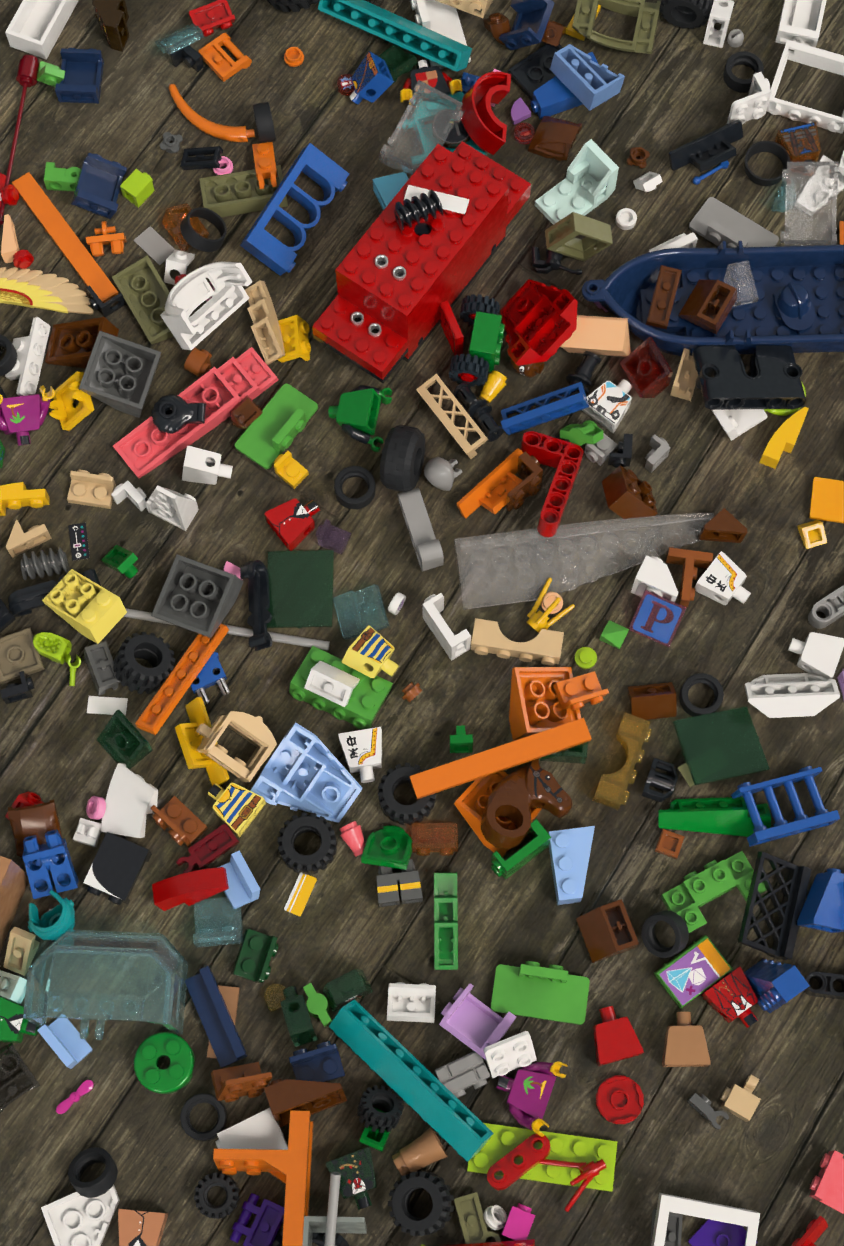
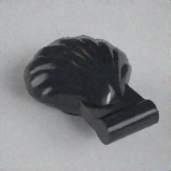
(173, 413)

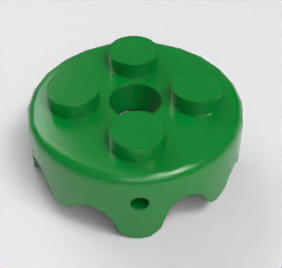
(180, 1068)

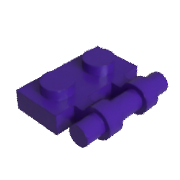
(265, 1225)

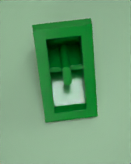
(374, 1139)

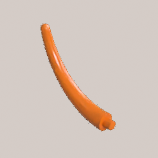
(222, 132)

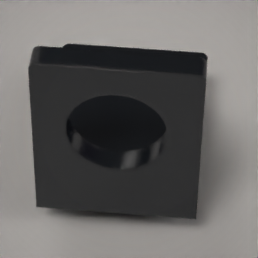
(105, 307)

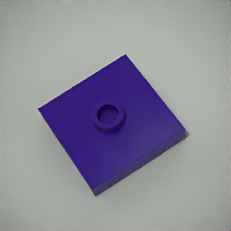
(718, 1234)

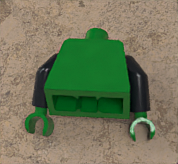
(359, 413)

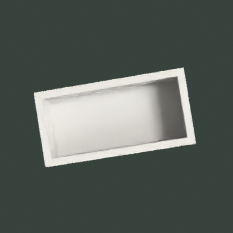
(39, 25)

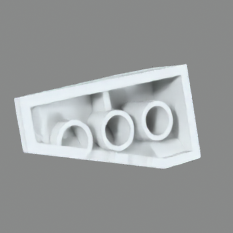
(172, 507)

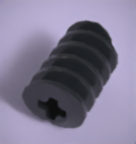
(417, 208)

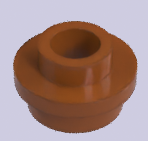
(411, 691)

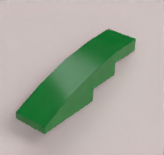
(445, 921)

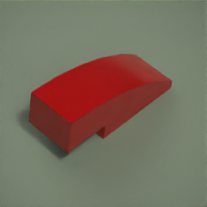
(189, 887)

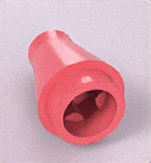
(353, 837)

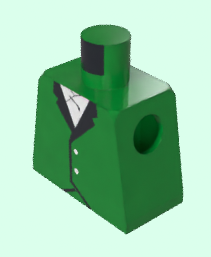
(13, 1024)

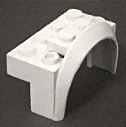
(193, 290)

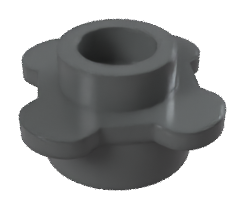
(171, 147)

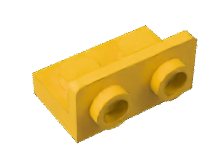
(295, 338)

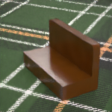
(653, 701)

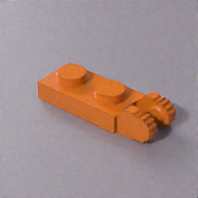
(265, 163)

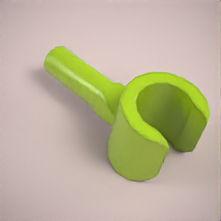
(73, 666)

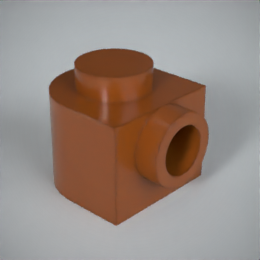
(198, 362)

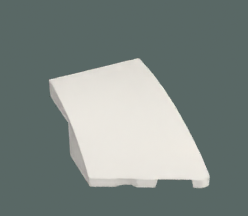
(128, 803)

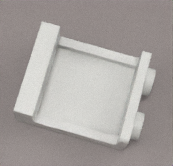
(452, 644)

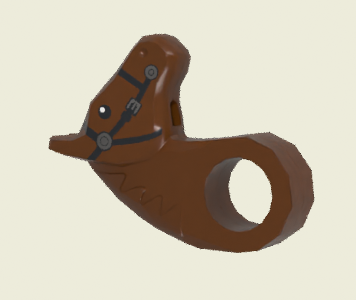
(514, 798)

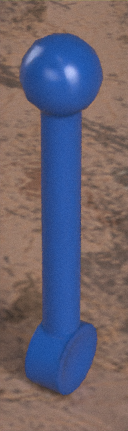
(696, 180)

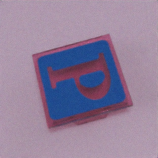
(657, 618)

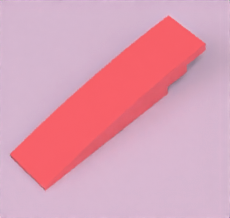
(218, 389)

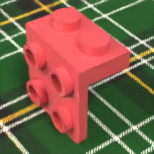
(829, 1184)

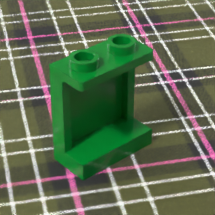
(539, 842)

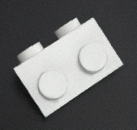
(411, 1002)

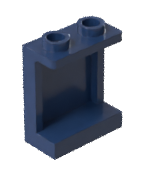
(528, 24)
(82, 76)
(98, 185)

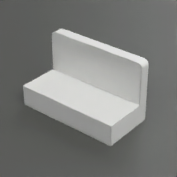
(331, 683)

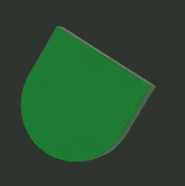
(388, 848)

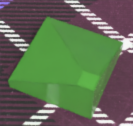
(614, 634)

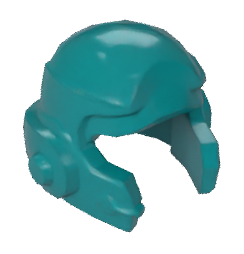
(54, 921)

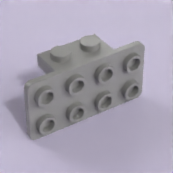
(721, 223)

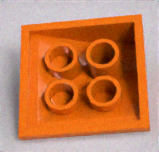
(535, 702)
(472, 805)

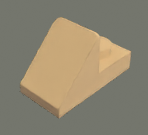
(21, 542)
(20, 951)

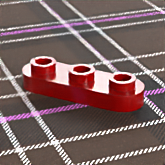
(512, 1171)

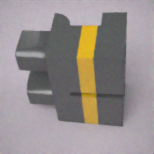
(388, 887)

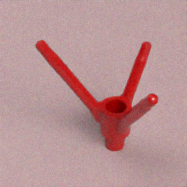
(587, 1171)

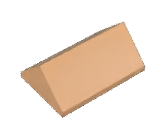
(599, 336)

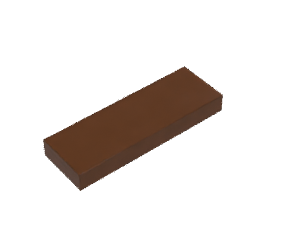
(663, 297)

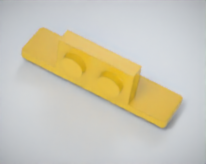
(191, 740)

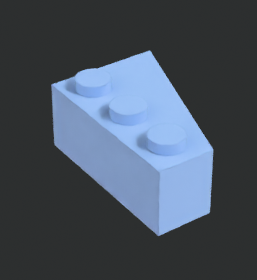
(569, 862)

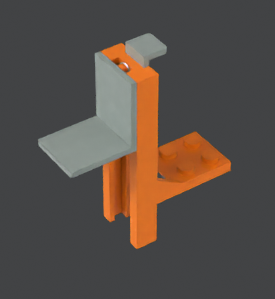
(293, 1169)

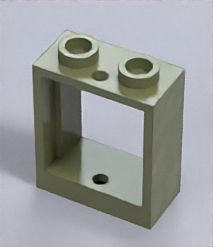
(563, 240)

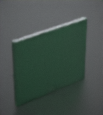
(301, 588)
(720, 745)

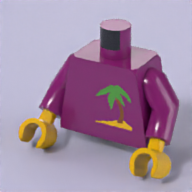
(24, 414)
(531, 1092)

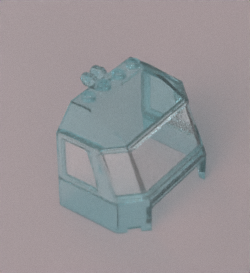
(108, 979)

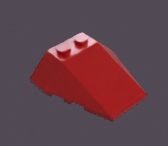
(538, 322)

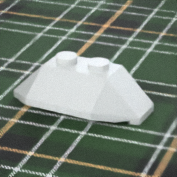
(791, 694)

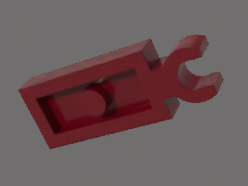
(209, 848)

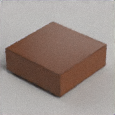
(669, 844)

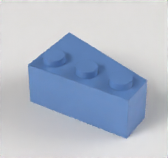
(584, 77)

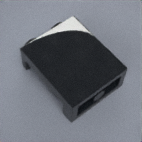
(116, 868)

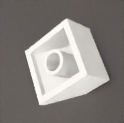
(655, 578)

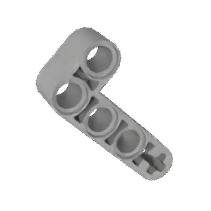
(420, 530)

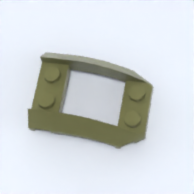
(646, 26)

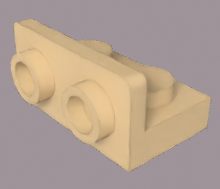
(91, 489)

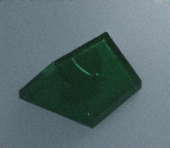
(123, 741)

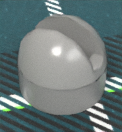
(738, 40)

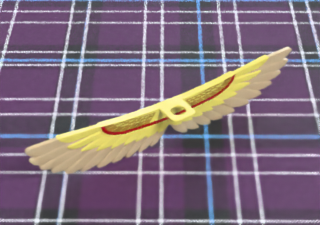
(42, 291)

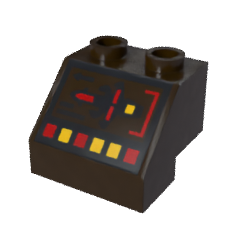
(112, 20)

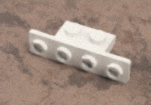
(30, 357)

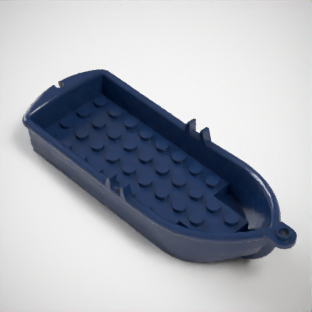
(816, 267)

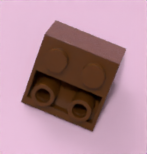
(709, 304)
(628, 494)
(607, 931)

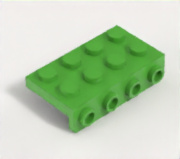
(364, 700)

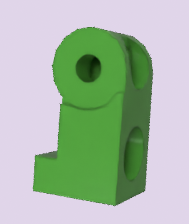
(60, 178)

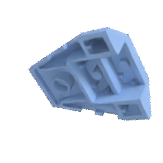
(307, 777)

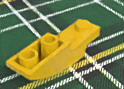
(17, 496)

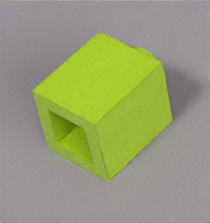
(137, 187)

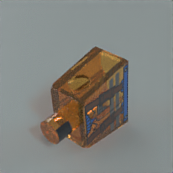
(800, 142)

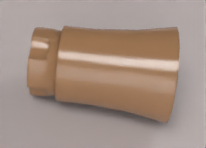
(419, 1153)

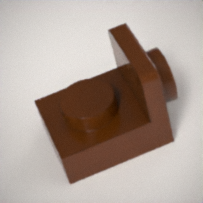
(554, 33)

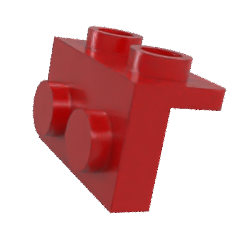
(212, 17)

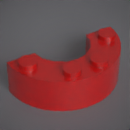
(478, 116)

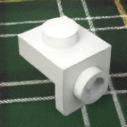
(125, 490)

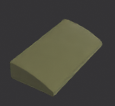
(238, 192)
(146, 297)

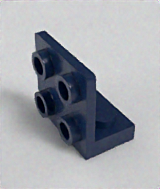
(319, 1064)

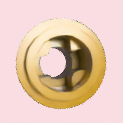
(493, 386)

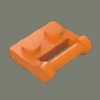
(220, 61)

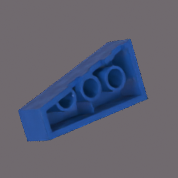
(775, 983)

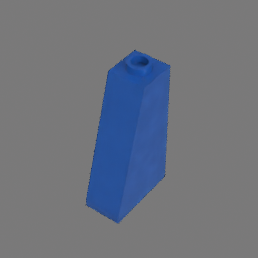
(554, 97)

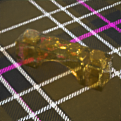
(631, 735)

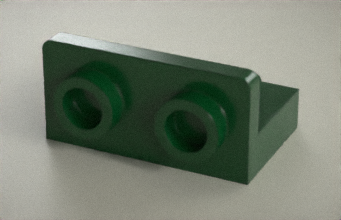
(255, 956)

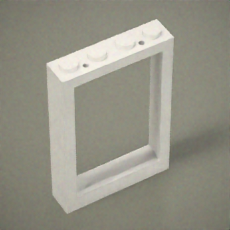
(703, 1209)

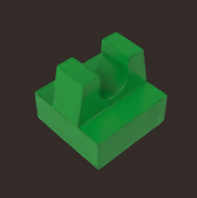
(461, 742)

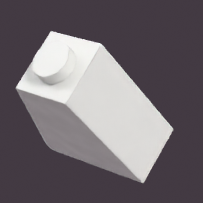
(254, 1133)

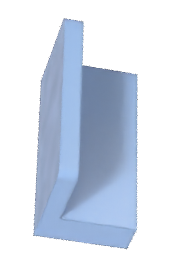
(241, 882)
(65, 1041)

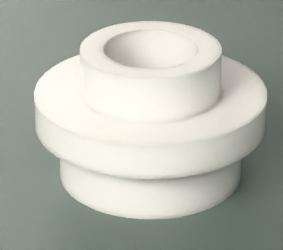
(495, 1217)

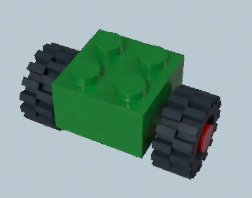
(485, 341)

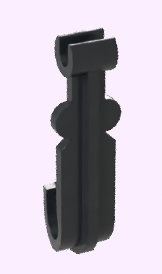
(31, 597)
(258, 603)

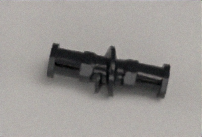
(583, 372)
(478, 411)

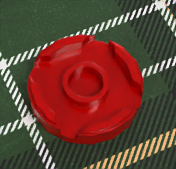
(619, 1099)

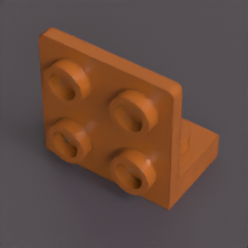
(180, 821)
(239, 1081)

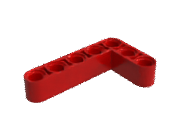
(567, 460)

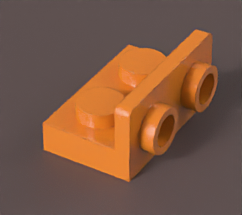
(579, 690)

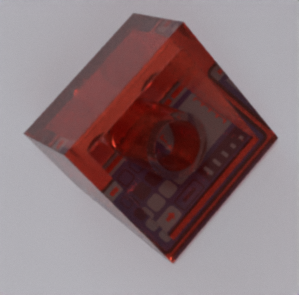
(647, 369)

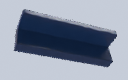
(215, 1017)

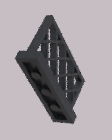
(788, 911)

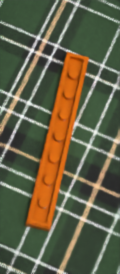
(64, 237)
(500, 758)

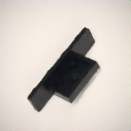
(708, 149)

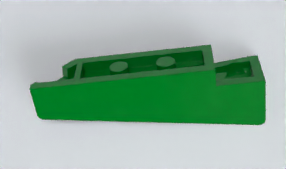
(712, 816)

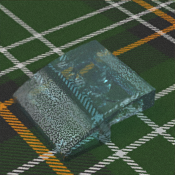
(180, 39)
(359, 610)

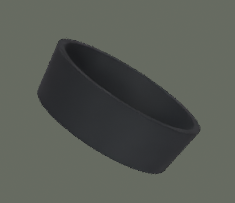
(771, 147)
(195, 239)

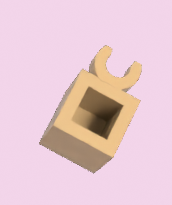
(741, 1100)

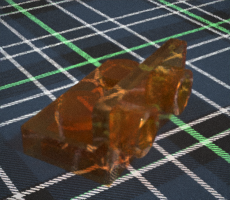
(172, 222)
(434, 838)

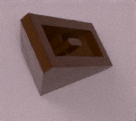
(723, 528)

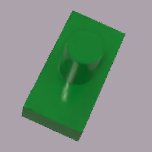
(121, 561)

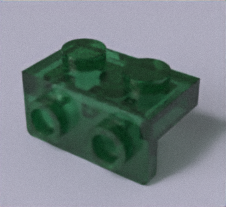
(398, 61)

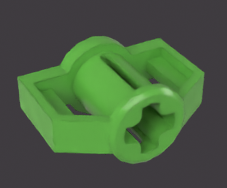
(582, 433)
(317, 1005)

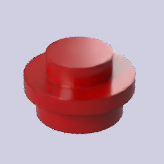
(10, 195)
(23, 259)

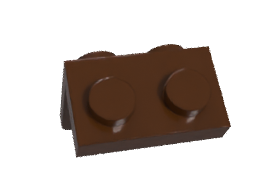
(532, 473)

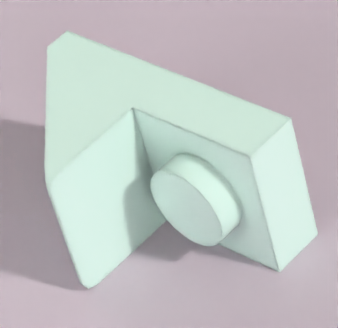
(12, 987)

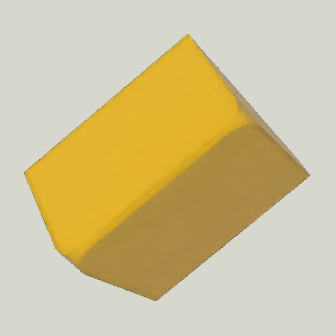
(812, 533)

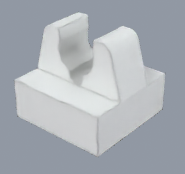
(87, 832)

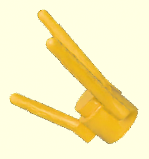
(539, 620)

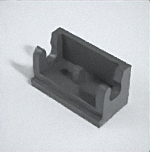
(101, 667)

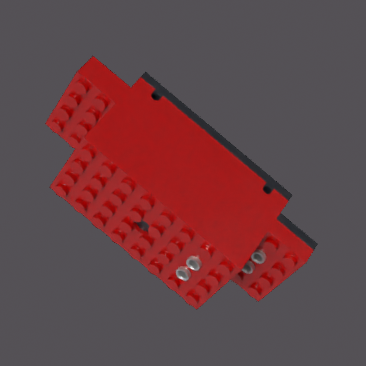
(399, 278)

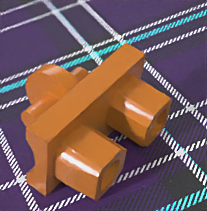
(116, 240)

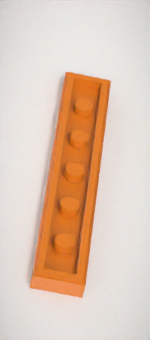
(179, 681)

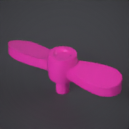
(74, 1097)

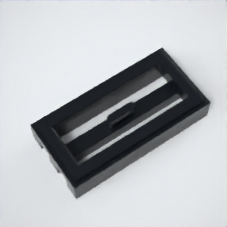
(200, 160)

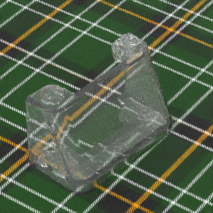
(421, 128)
(810, 203)

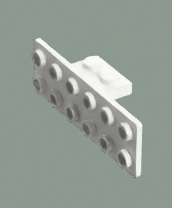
(440, 19)

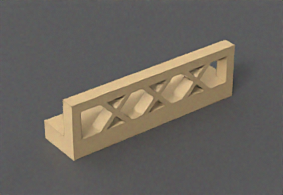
(449, 423)

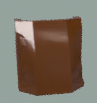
(554, 138)
(33, 821)

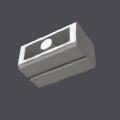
(463, 1073)

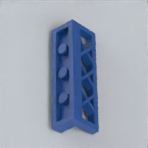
(546, 411)

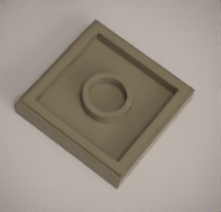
(18, 655)

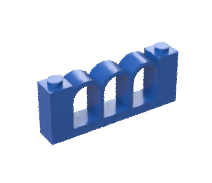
(323, 172)

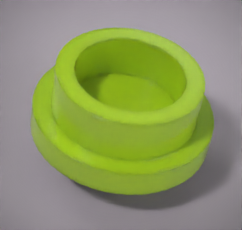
(585, 657)

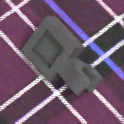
(702, 1106)

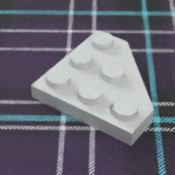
(80, 1219)

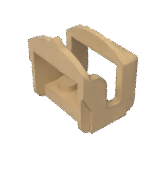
(248, 727)

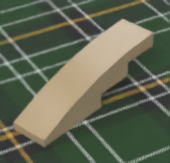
(265, 321)

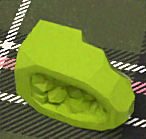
(52, 646)

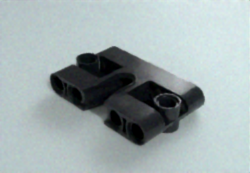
(726, 386)

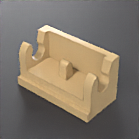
(685, 378)

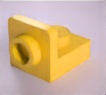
(290, 469)

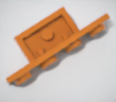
(494, 488)

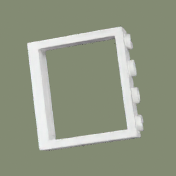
(815, 58)

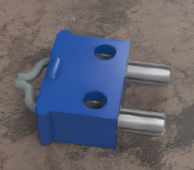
(207, 678)

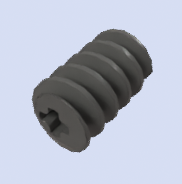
(44, 563)

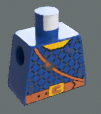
(370, 79)

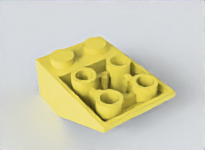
(85, 605)

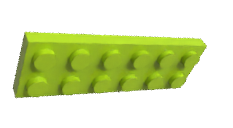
(563, 1148)

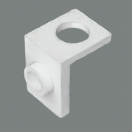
(179, 261)

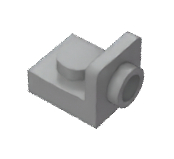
(600, 451)
(657, 454)

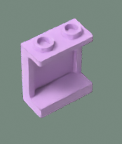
(474, 1021)

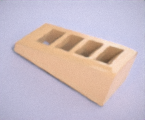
(9, 240)

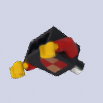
(432, 77)

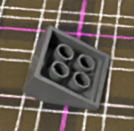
(120, 373)
(196, 596)

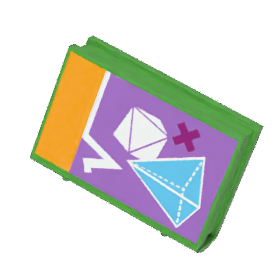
(692, 971)

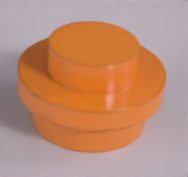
(293, 57)

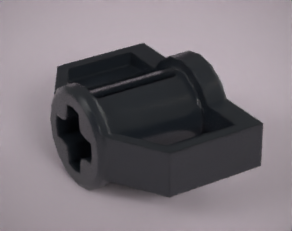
(660, 781)

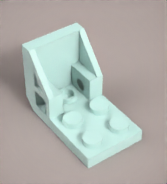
(587, 184)

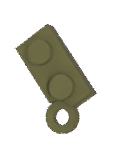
(472, 1219)

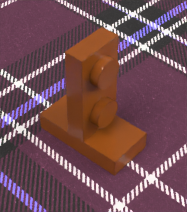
(691, 561)

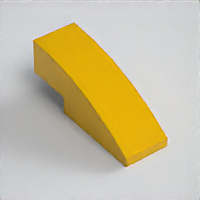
(783, 439)

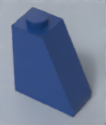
(825, 903)

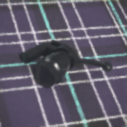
(552, 263)

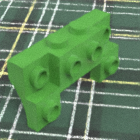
(709, 885)

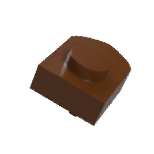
(497, 25)
(245, 413)

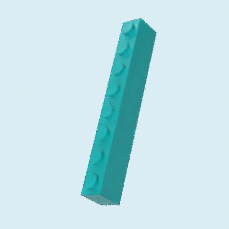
(399, 31)
(411, 1080)

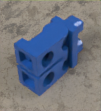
(45, 858)

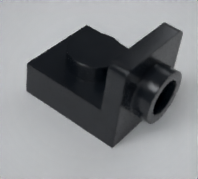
(189, 56)
(624, 453)
(18, 692)

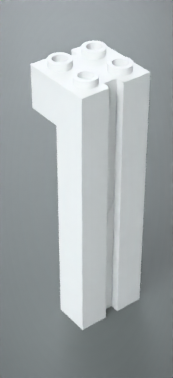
(801, 21)

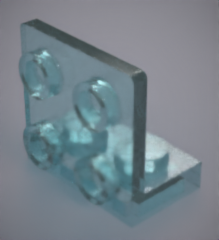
(217, 923)

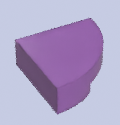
(519, 111)

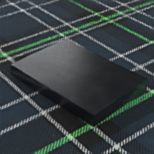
(534, 69)

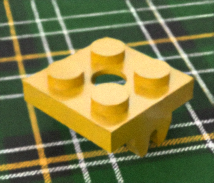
(64, 399)

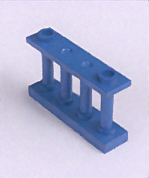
(782, 827)

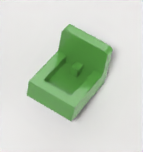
(49, 74)

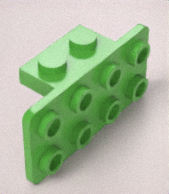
(276, 426)
(540, 993)

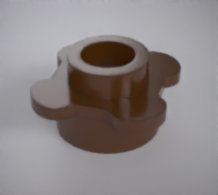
(638, 152)

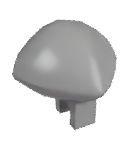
(441, 473)

